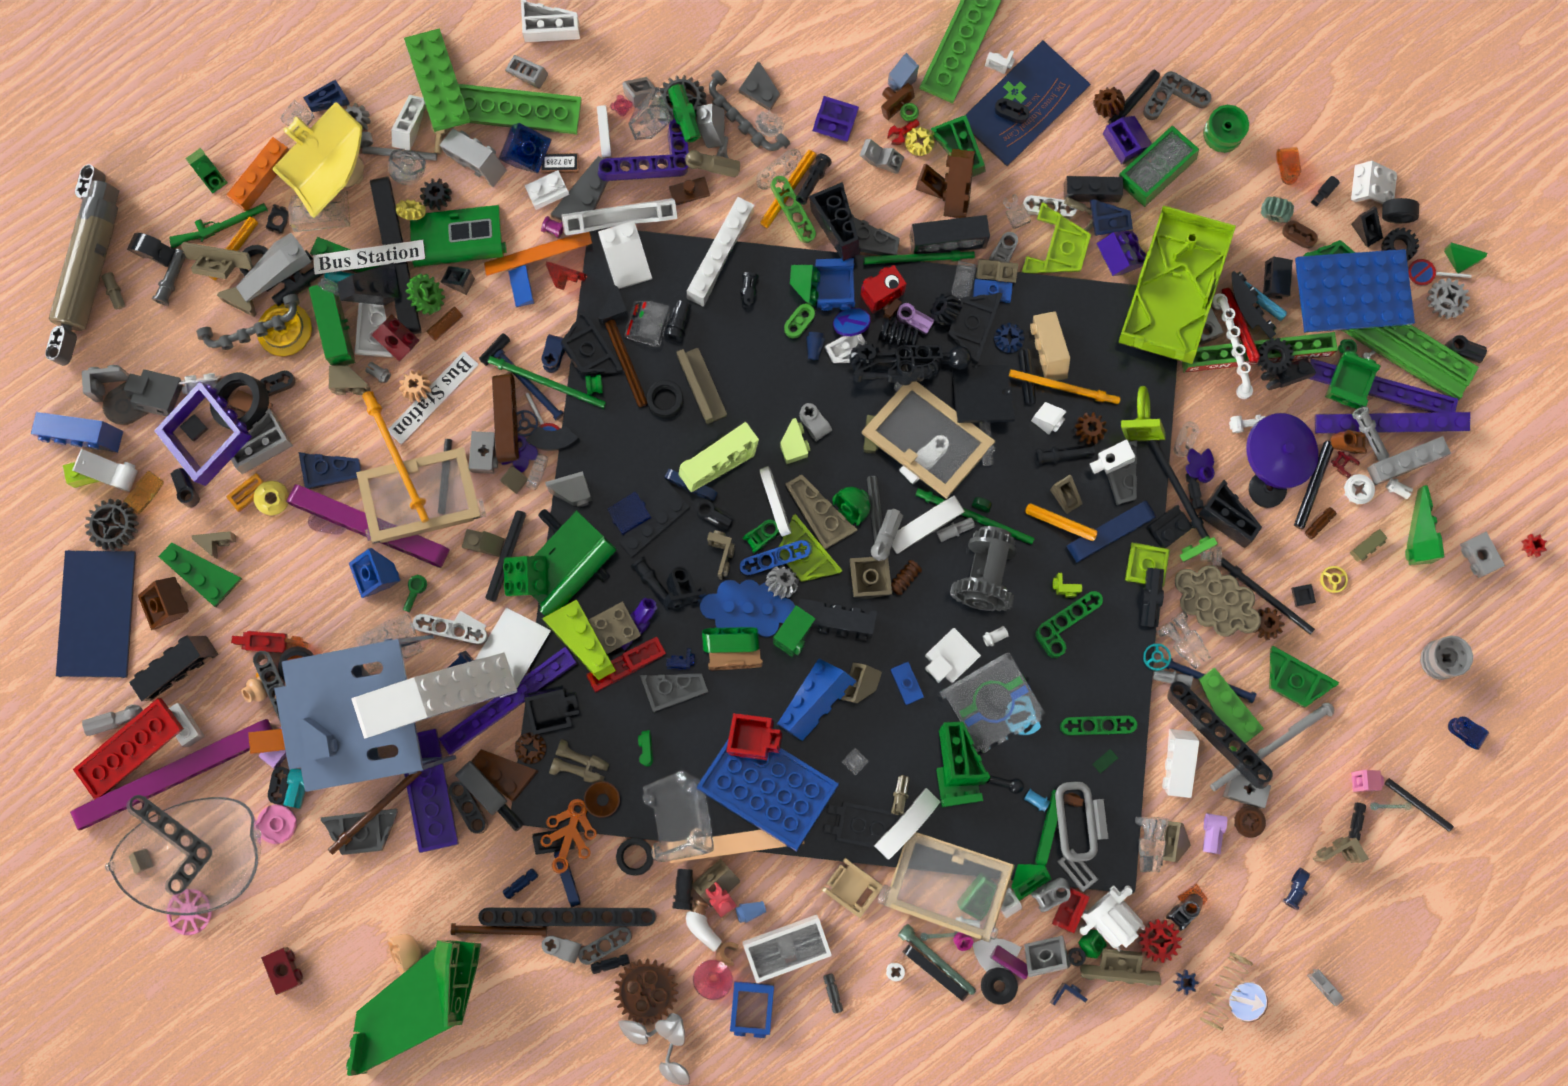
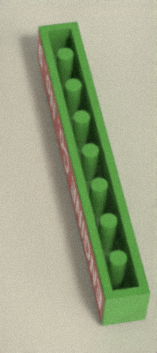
(1303, 346)

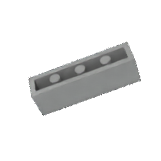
(1408, 460)

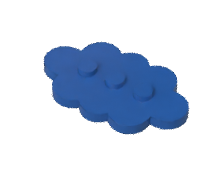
(746, 606)

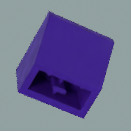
(1126, 138)
(1122, 252)

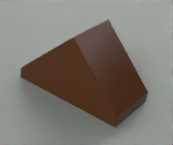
(931, 182)

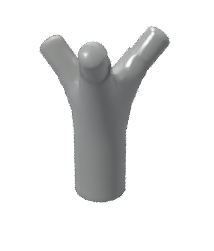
(722, 152)

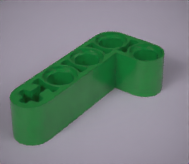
(1070, 619)

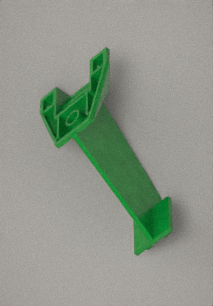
(415, 1005)

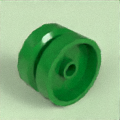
(1226, 128)

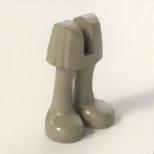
(586, 772)

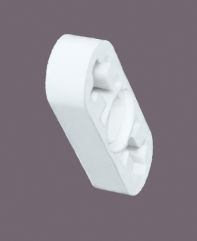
(604, 131)
(1056, 202)

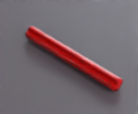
(1245, 336)

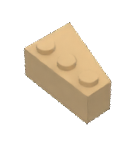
(1051, 346)

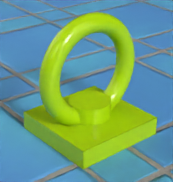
(1143, 427)

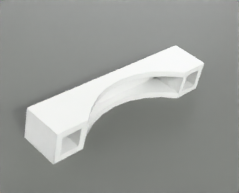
(613, 216)
(710, 268)

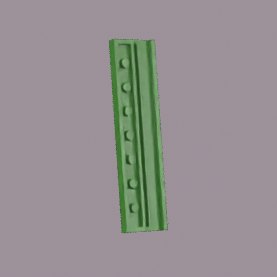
(1419, 356)

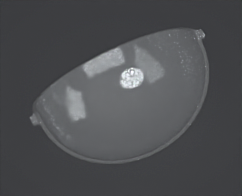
(146, 860)

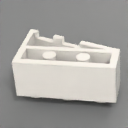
(548, 23)
(1180, 763)

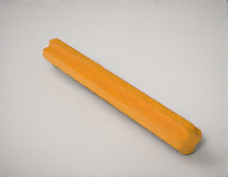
(794, 179)

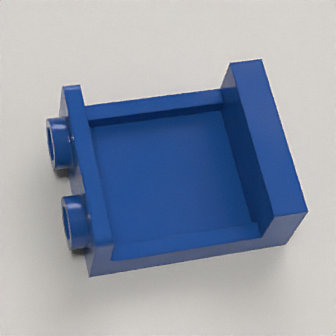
(835, 284)

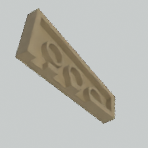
(821, 516)

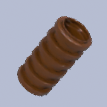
(905, 577)

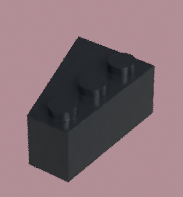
(371, 286)
(1229, 516)

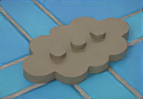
(1217, 601)

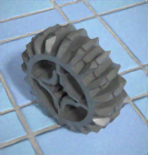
(688, 84)
(108, 539)

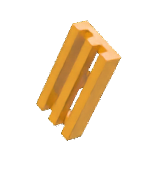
(246, 502)

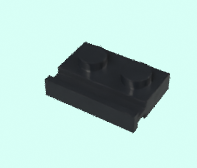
(1170, 526)

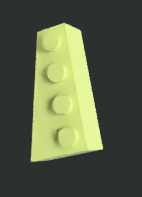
(719, 457)

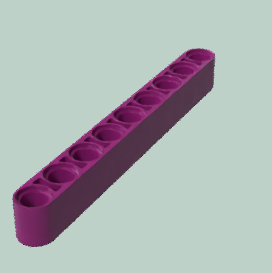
(357, 522)

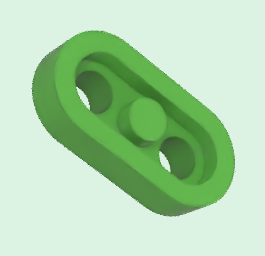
(798, 321)

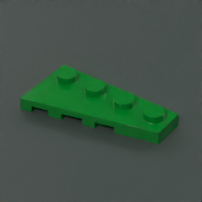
(205, 577)

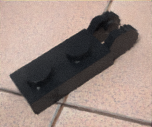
(1294, 373)

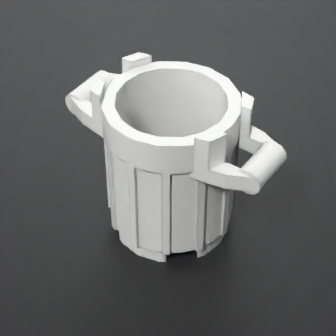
(1113, 918)

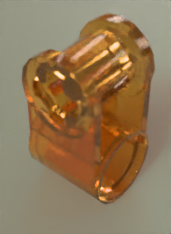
(1288, 164)

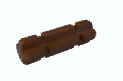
(1320, 523)

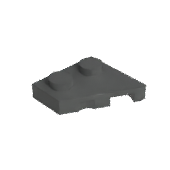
(760, 88)

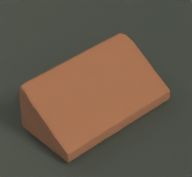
(242, 401)

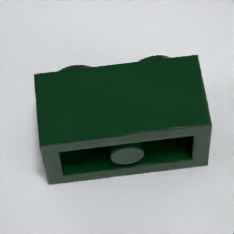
(1105, 761)

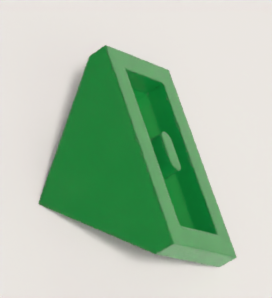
(1463, 257)
(1028, 879)

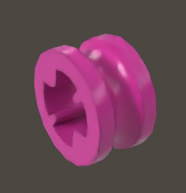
(965, 945)

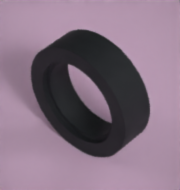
(259, 403)

